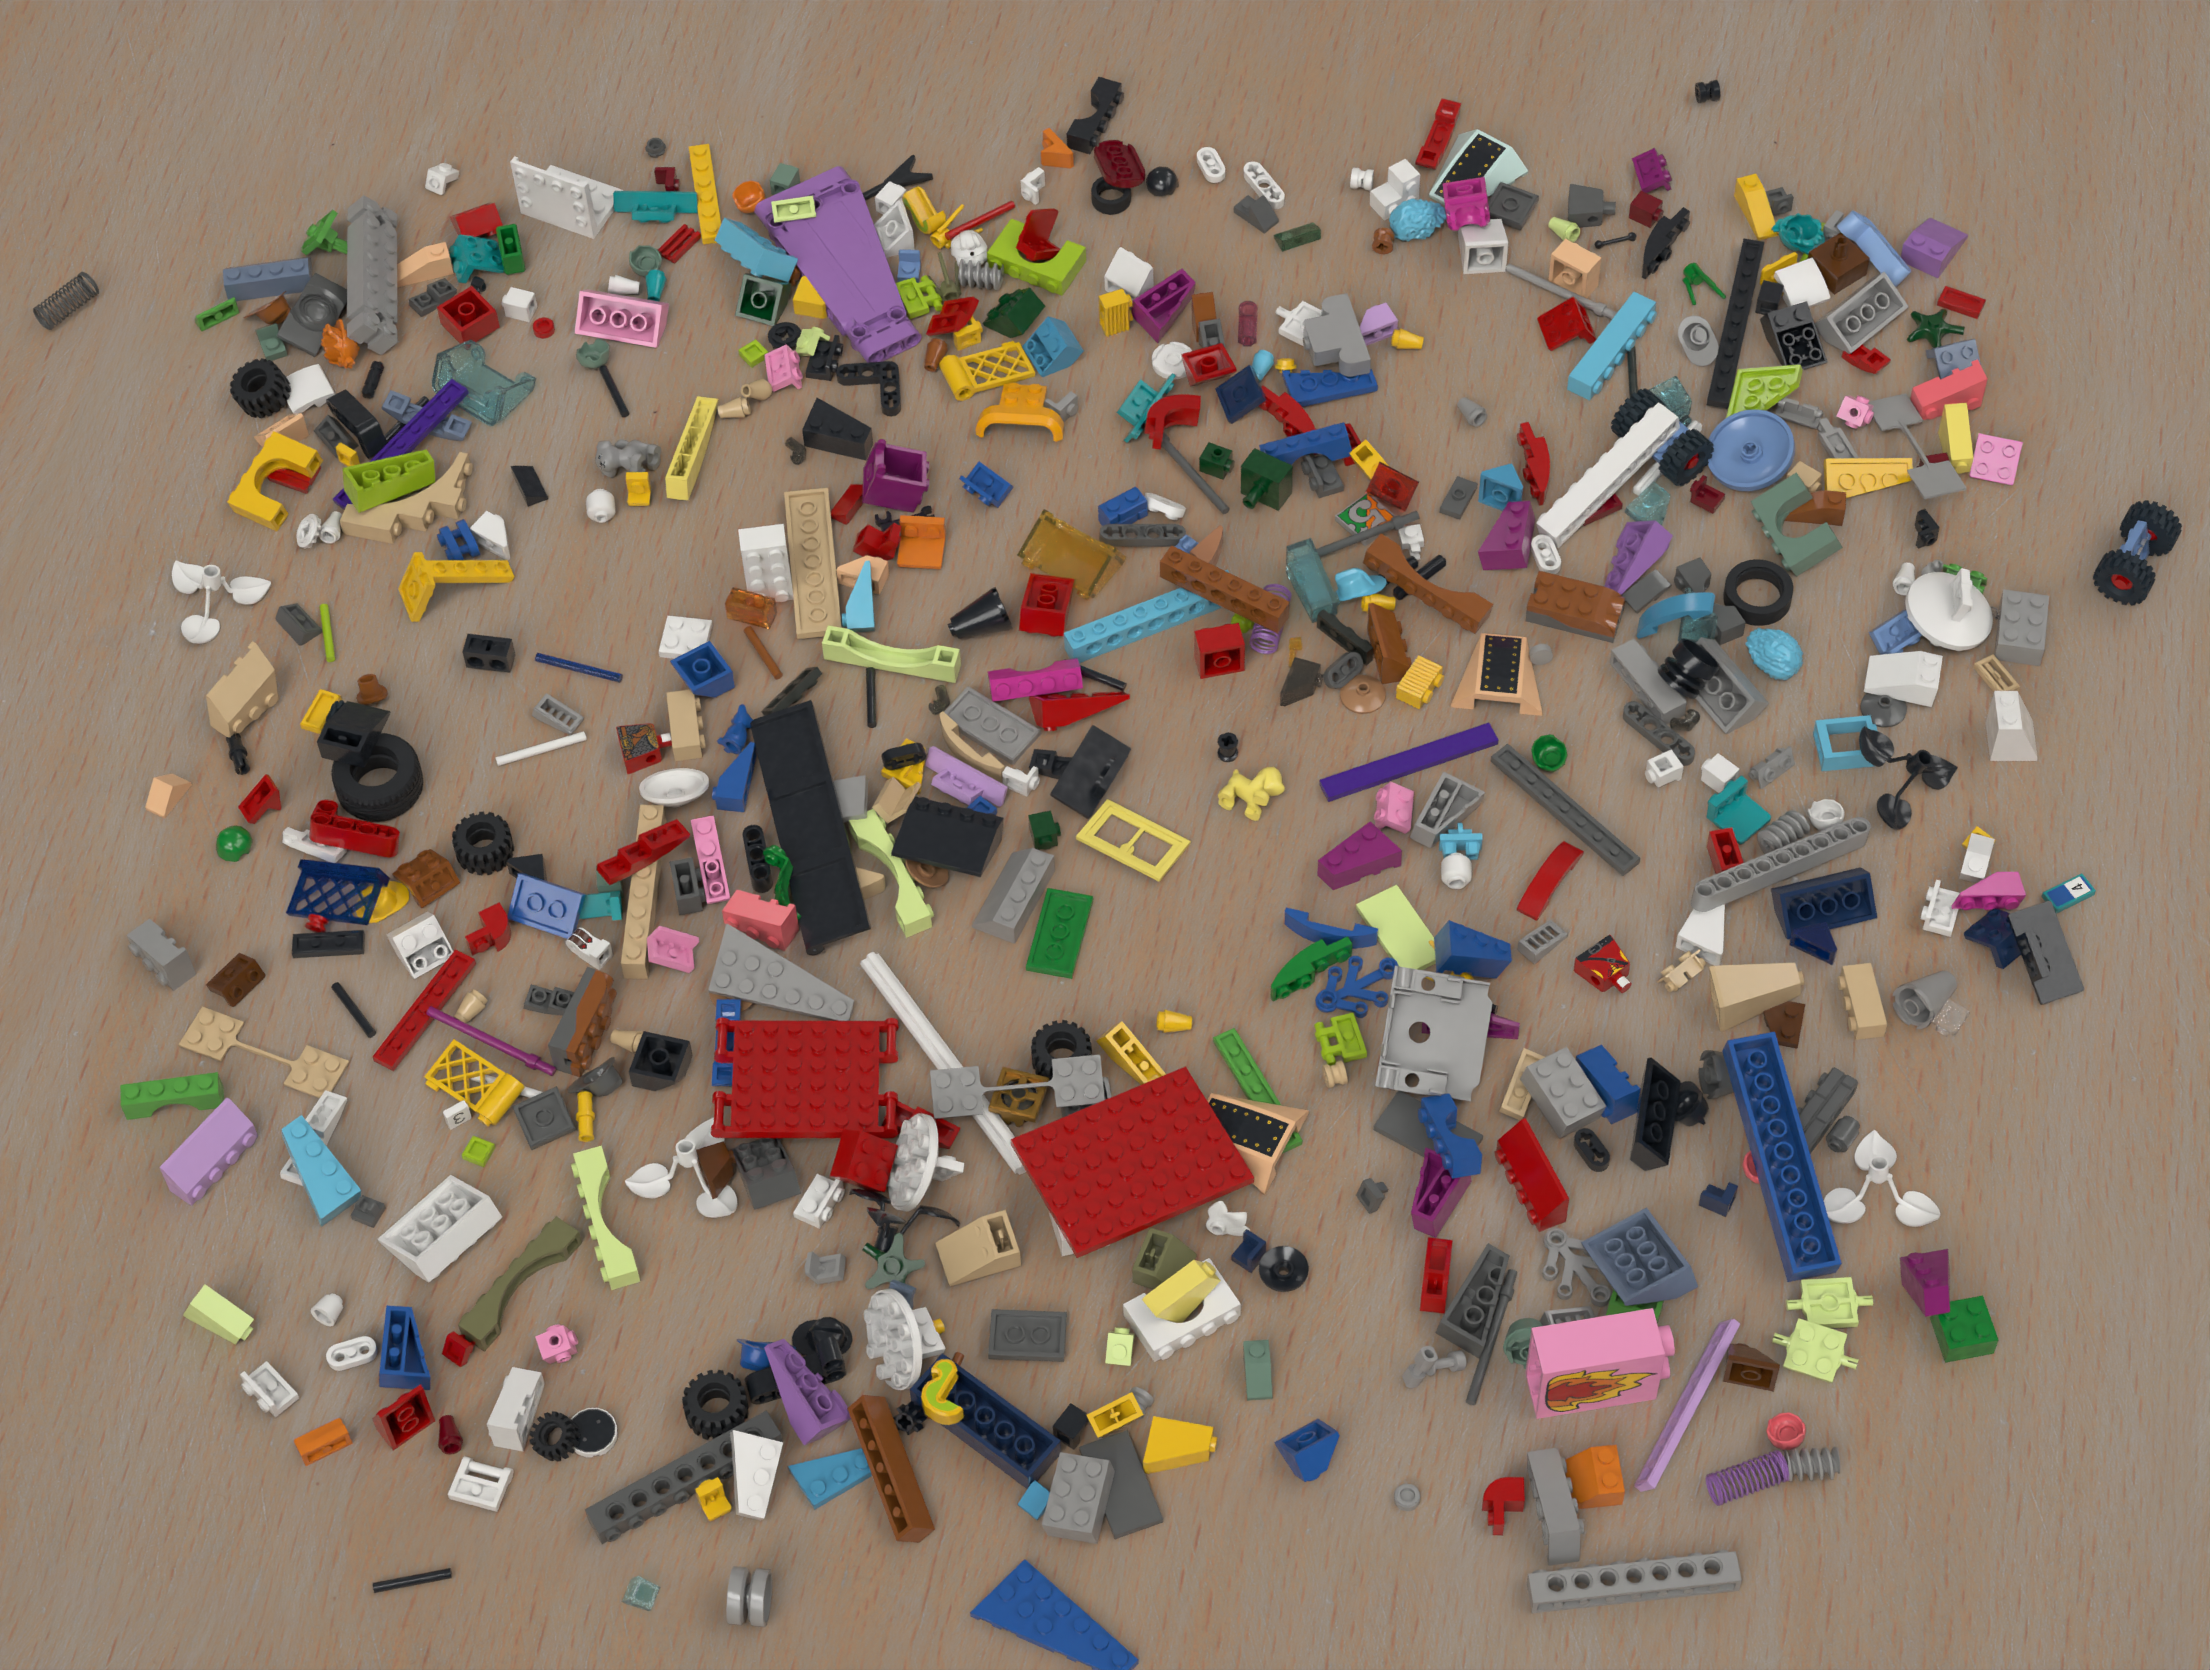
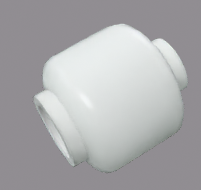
(600, 504)
(1456, 870)

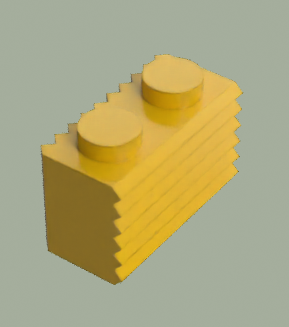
(1115, 312)
(1420, 682)

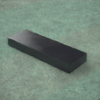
(328, 944)

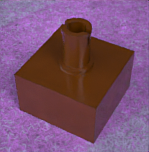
(1840, 262)

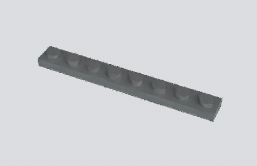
(1565, 809)

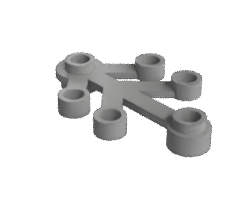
(1574, 1264)

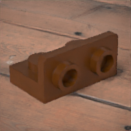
(236, 979)

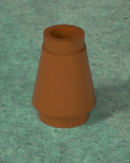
(934, 354)

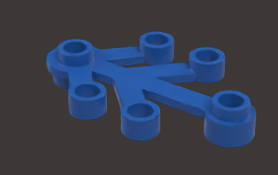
(1354, 988)

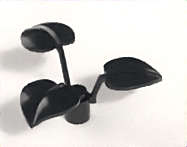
(1935, 773)
(883, 1219)

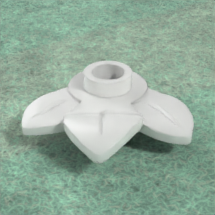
(1224, 1222)

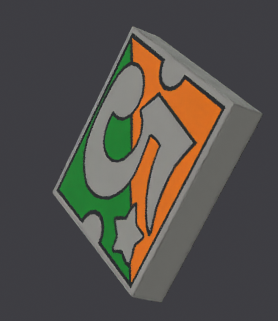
(1363, 515)

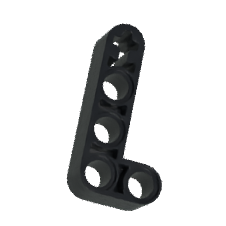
(358, 421)
(826, 1361)

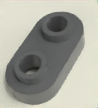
(1341, 671)

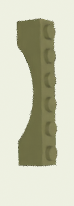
(552, 1246)

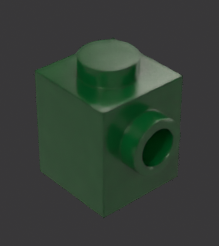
(1216, 461)
(1043, 830)

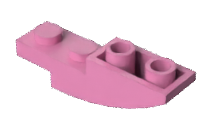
(710, 859)

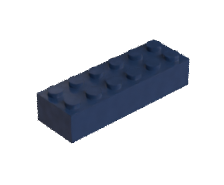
(996, 1428)

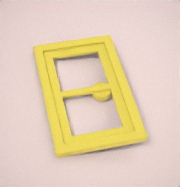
(1125, 852)

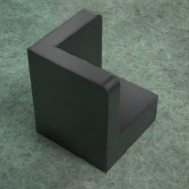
(1769, 297)
(1070, 1425)

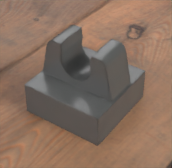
(1371, 1194)
(367, 1211)

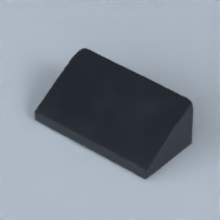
(529, 484)

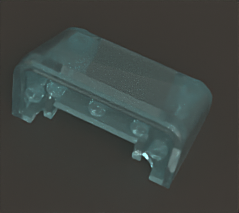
(490, 392)

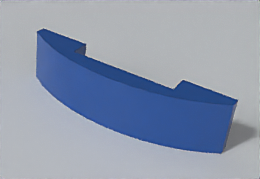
(1298, 922)
(723, 1072)

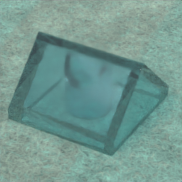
(1697, 628)

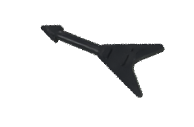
(901, 176)

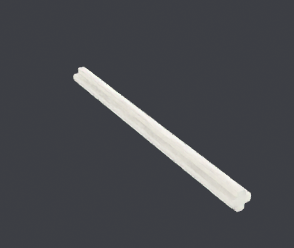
(936, 1050)

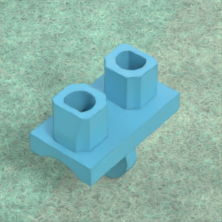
(1460, 840)

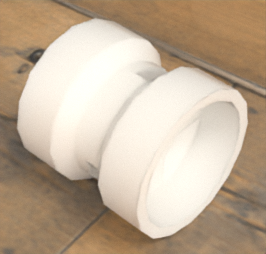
(1357, 179)

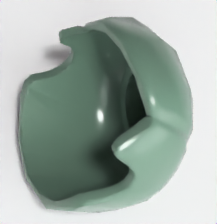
(644, 259)
(593, 355)

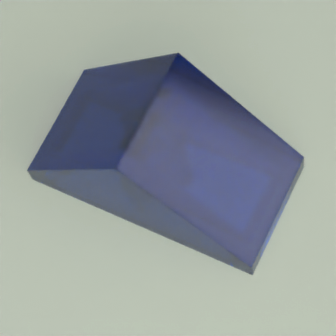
(1815, 941)

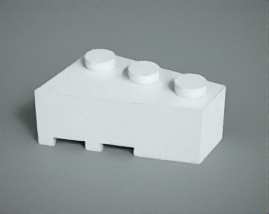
(515, 1409)
(754, 1470)

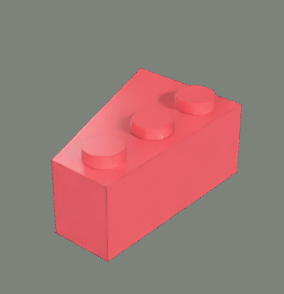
(1960, 387)
(762, 919)

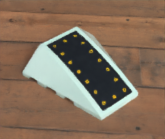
(1479, 156)

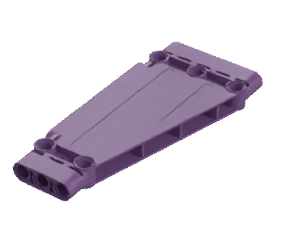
(845, 264)

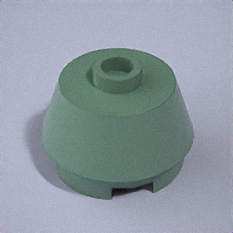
(1518, 1339)

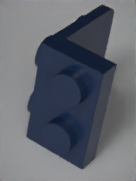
(1996, 933)

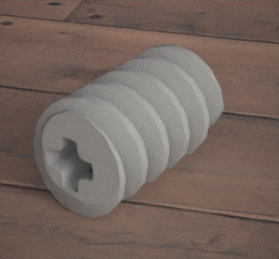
(981, 276)
(1783, 831)
(1814, 1463)

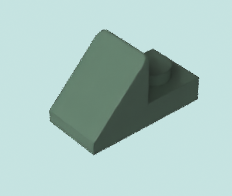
(271, 345)

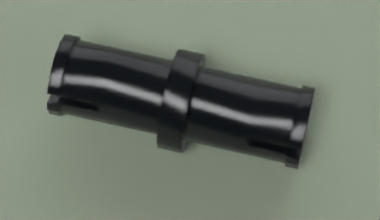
(238, 754)

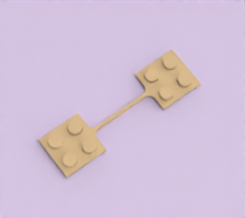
(215, 1033)

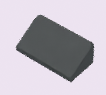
(333, 433)
(297, 623)

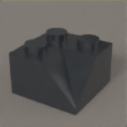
(659, 1061)

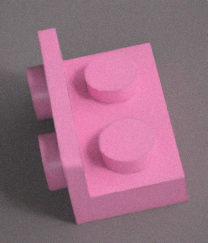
(783, 368)

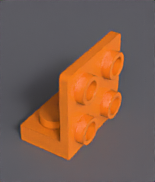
(921, 542)

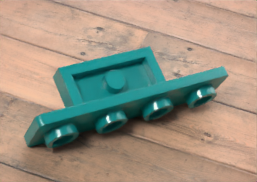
(655, 204)
(1139, 402)

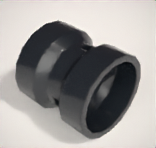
(1707, 91)

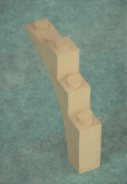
(416, 512)

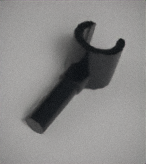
(478, 284)

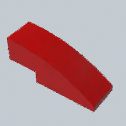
(946, 1131)
(1436, 1275)

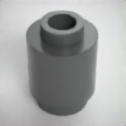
(1843, 1134)

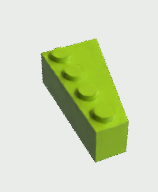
(387, 478)

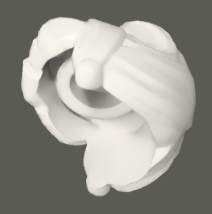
(968, 242)

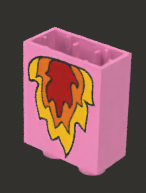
(1597, 1362)

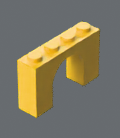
(276, 454)

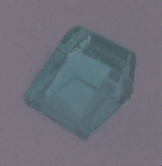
(641, 1593)

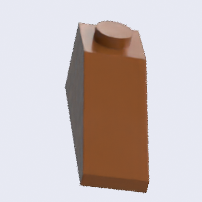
(1822, 508)

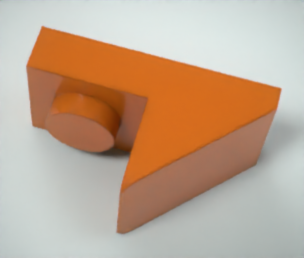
(1055, 151)

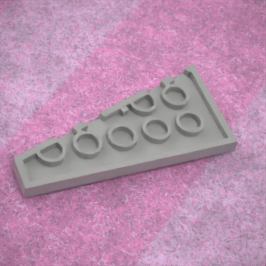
(763, 977)

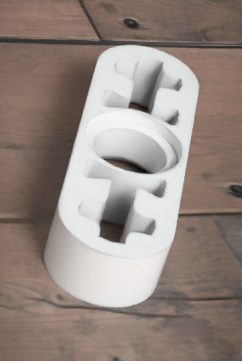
(1263, 177)

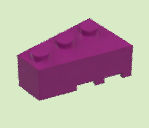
(1163, 304)
(1509, 539)
(1358, 856)
(1436, 1195)
(1927, 1280)

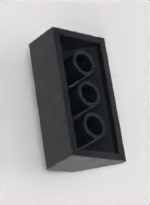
(1655, 1117)

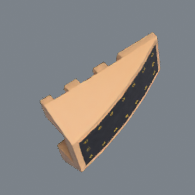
(1499, 672)
(1258, 1132)

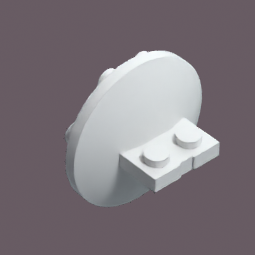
(1949, 610)
(918, 1163)
(900, 1337)

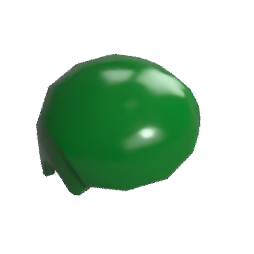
(1549, 753)
(233, 843)

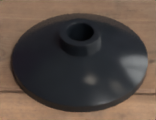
(1283, 1259)

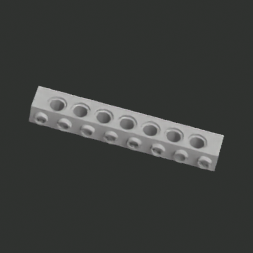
(1623, 1591)

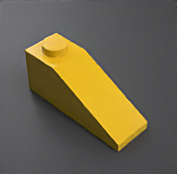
(1755, 206)
(1129, 1054)

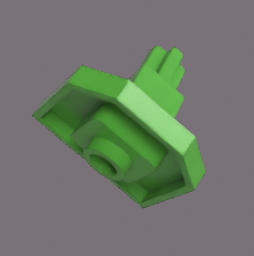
(323, 236)

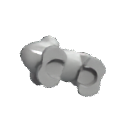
(626, 454)

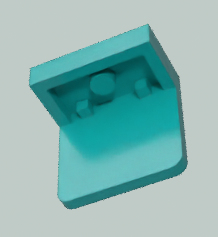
(474, 253)
(1737, 810)

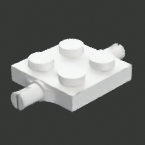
(1294, 320)

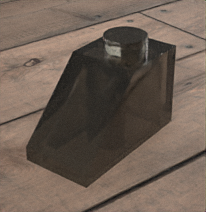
(1301, 681)

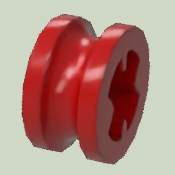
(316, 923)

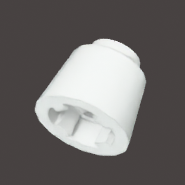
(327, 1309)

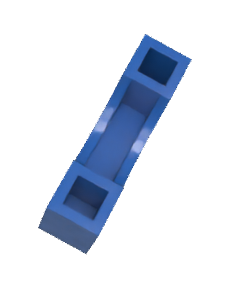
(1329, 441)
(1458, 1154)

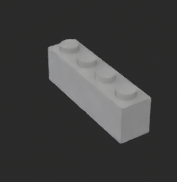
(1643, 679)

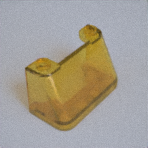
(1070, 554)

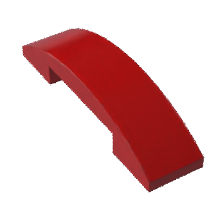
(1439, 135)
(1548, 879)

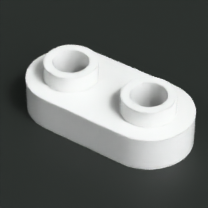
(1213, 168)
(1172, 509)
(1547, 556)
(351, 1352)

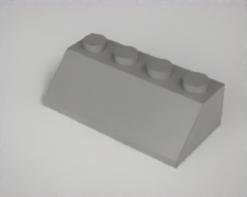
(1861, 314)
(1729, 694)
(1015, 894)

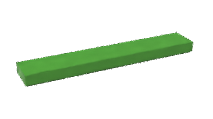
(1248, 1074)

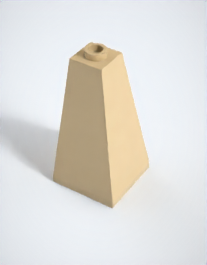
(1750, 989)

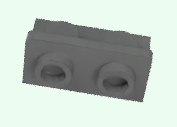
(1322, 475)

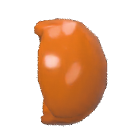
(747, 196)

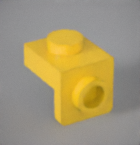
(712, 1499)

